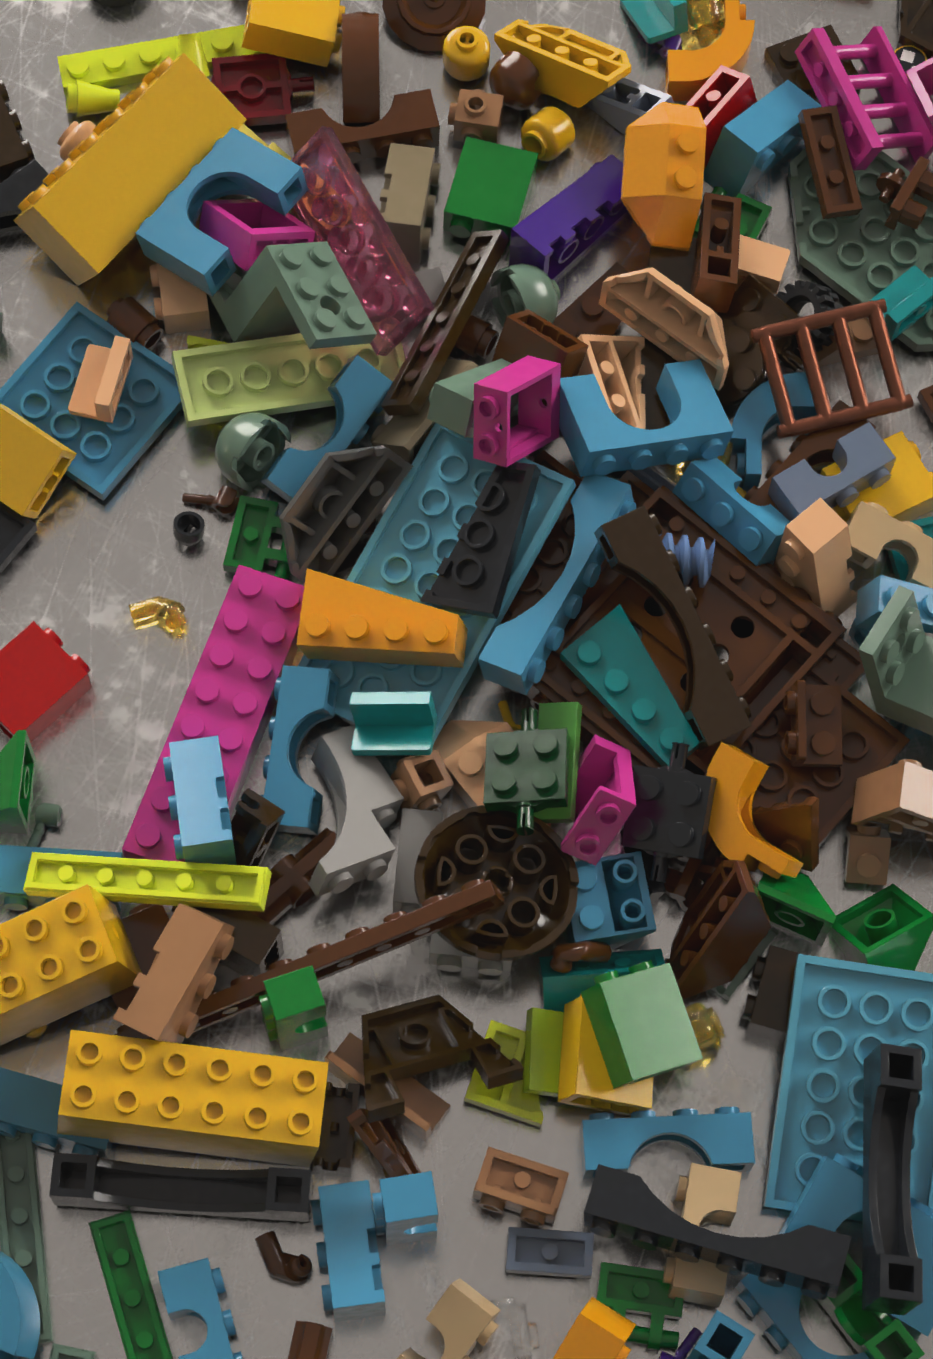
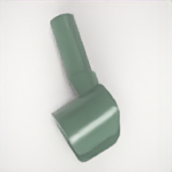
(46, 815)

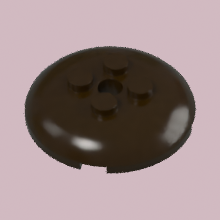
(531, 870)

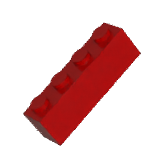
(720, 101)

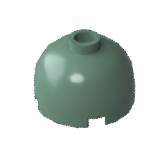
(524, 288)
(249, 448)

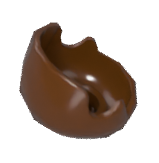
(515, 79)

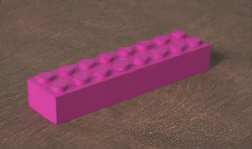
(226, 697)

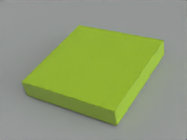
(543, 1051)

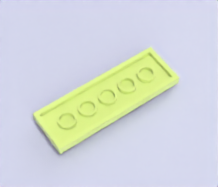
(265, 376)

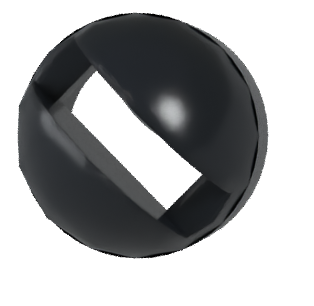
(183, 525)

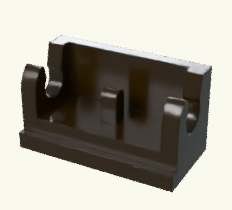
(254, 827)
(337, 1135)

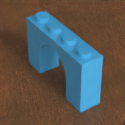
(231, 167)
(606, 444)
(836, 1194)

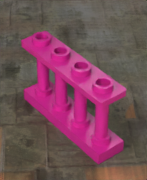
(835, 87)

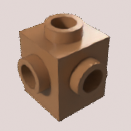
(476, 115)
(422, 781)

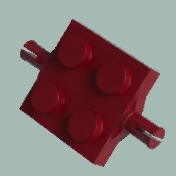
(258, 86)

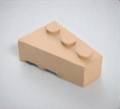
(619, 374)
(816, 556)

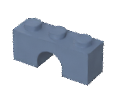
(863, 464)

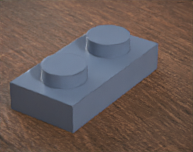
(549, 1252)

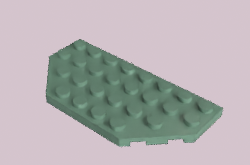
(857, 251)

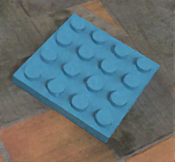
(45, 384)

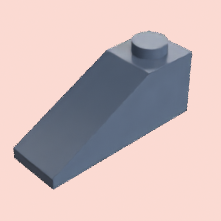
(626, 103)

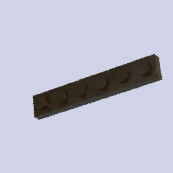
(445, 323)

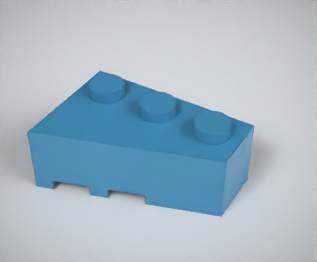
(757, 139)
(200, 801)
(349, 1251)

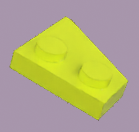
(508, 1098)

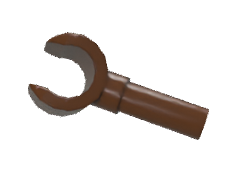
(223, 502)

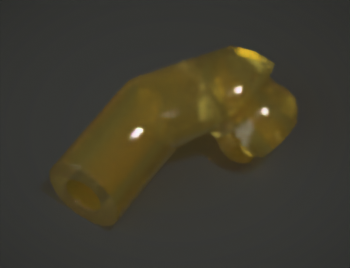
(160, 607)

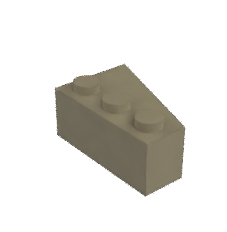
(407, 196)

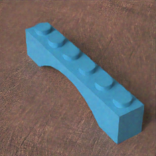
(521, 646)

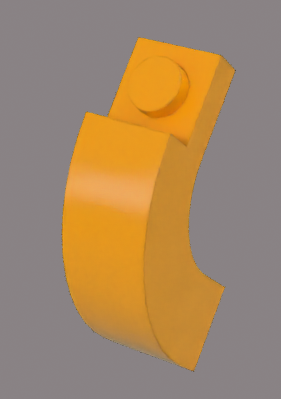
(690, 69)
(732, 818)

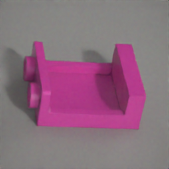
(602, 799)

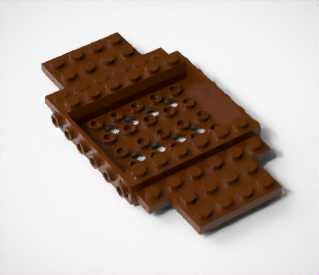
(788, 644)

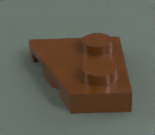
(792, 829)

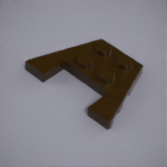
(419, 1040)

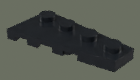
(483, 558)

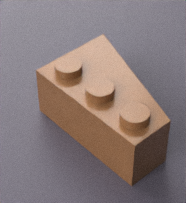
(896, 797)
(178, 976)

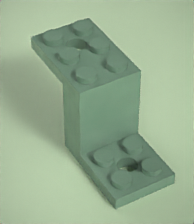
(286, 295)
(900, 663)

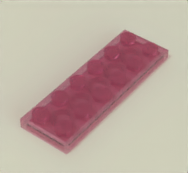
(360, 239)

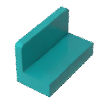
(657, 18)
(906, 300)
(393, 723)

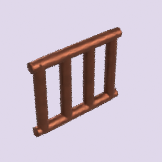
(825, 416)

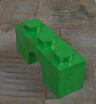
(294, 1008)
(867, 1330)

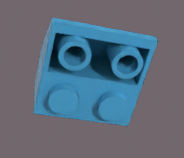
(612, 901)

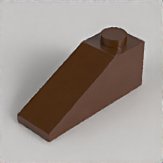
(717, 252)

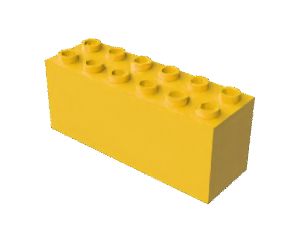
(126, 168)
(61, 960)
(192, 1098)

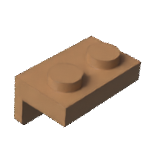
(520, 1187)

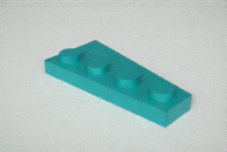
(627, 682)

